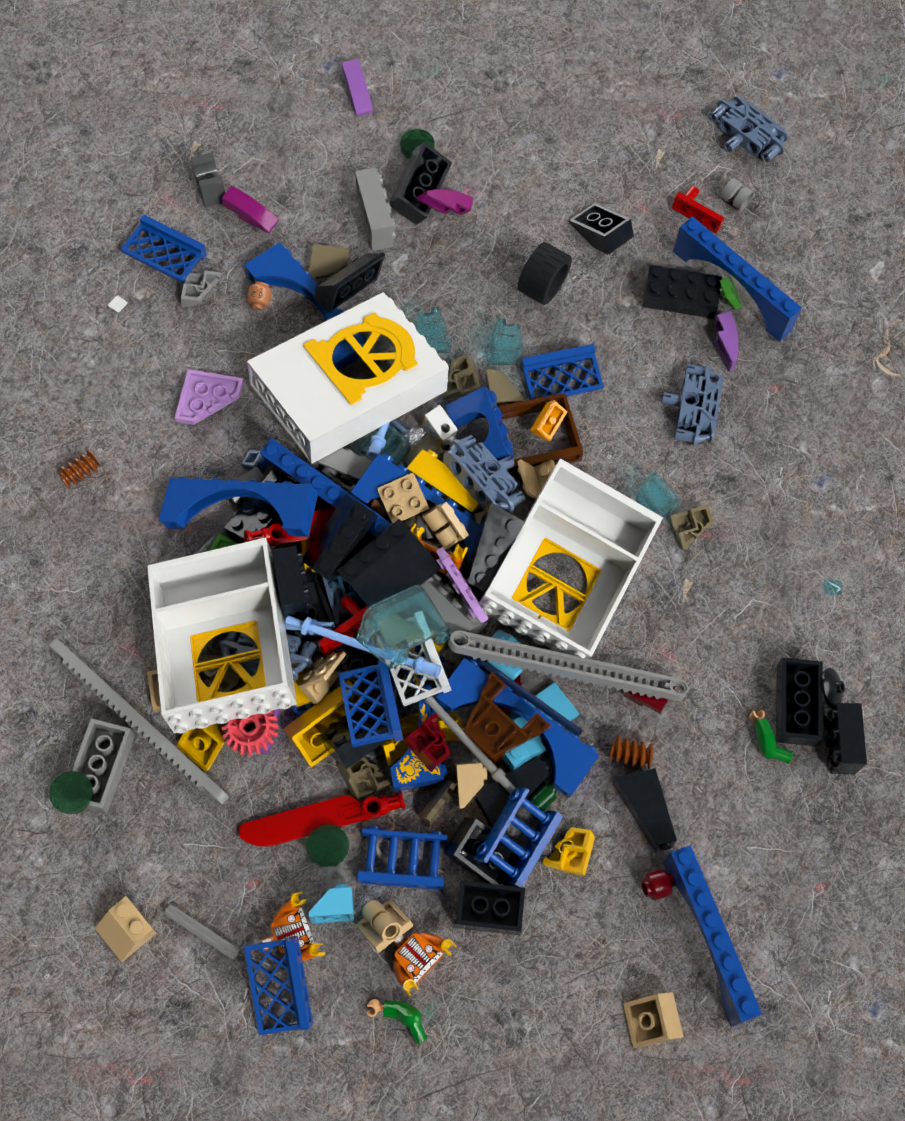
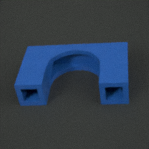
(483, 404)

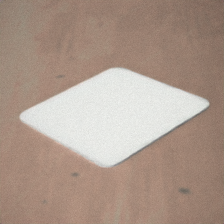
(117, 303)

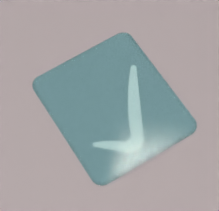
(833, 587)

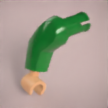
(766, 739)
(404, 1012)

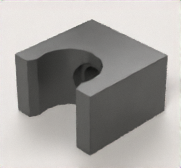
(208, 179)

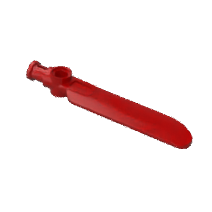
(318, 521)
(303, 820)

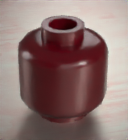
(657, 884)

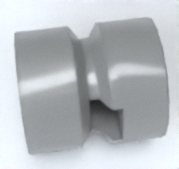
(737, 194)

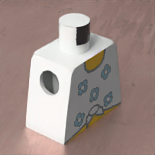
(439, 426)

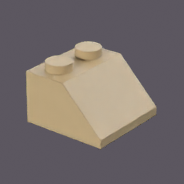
(469, 781)
(124, 929)
(653, 1020)

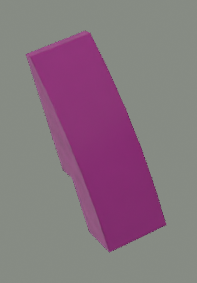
(447, 201)
(249, 209)

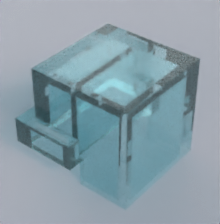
(434, 330)
(505, 344)
(396, 445)
(657, 496)

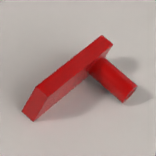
(688, 207)
(348, 628)

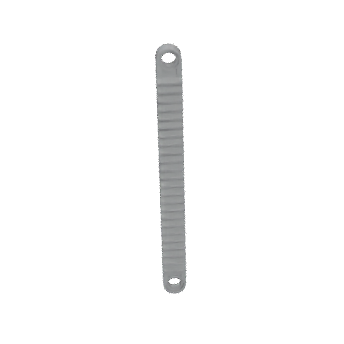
(568, 666)
(137, 722)

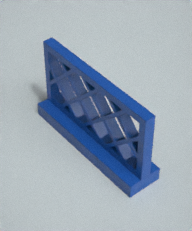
(174, 239)
(562, 358)
(389, 705)
(297, 982)

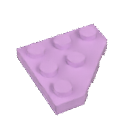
(206, 394)
(461, 586)

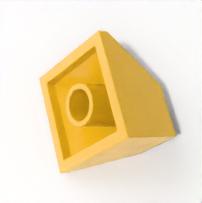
(202, 745)

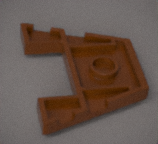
(494, 729)

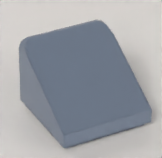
(400, 426)
(254, 459)

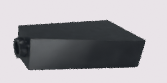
(494, 796)
(646, 803)

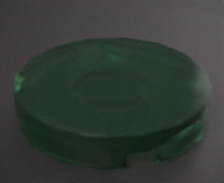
(413, 139)
(71, 792)
(328, 845)

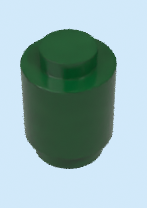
(543, 796)

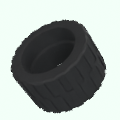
(544, 273)

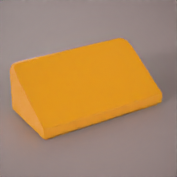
(548, 420)

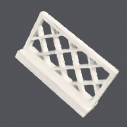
(441, 682)

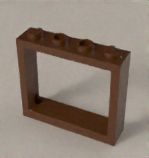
(536, 405)

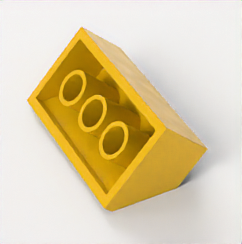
(439, 475)
(306, 729)

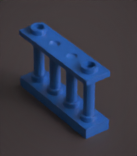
(537, 839)
(390, 876)

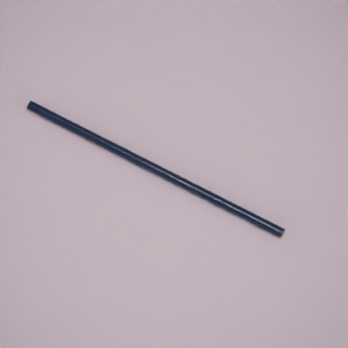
(527, 695)

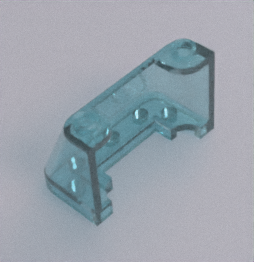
(401, 624)

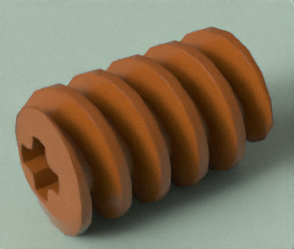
(79, 468)
(631, 752)

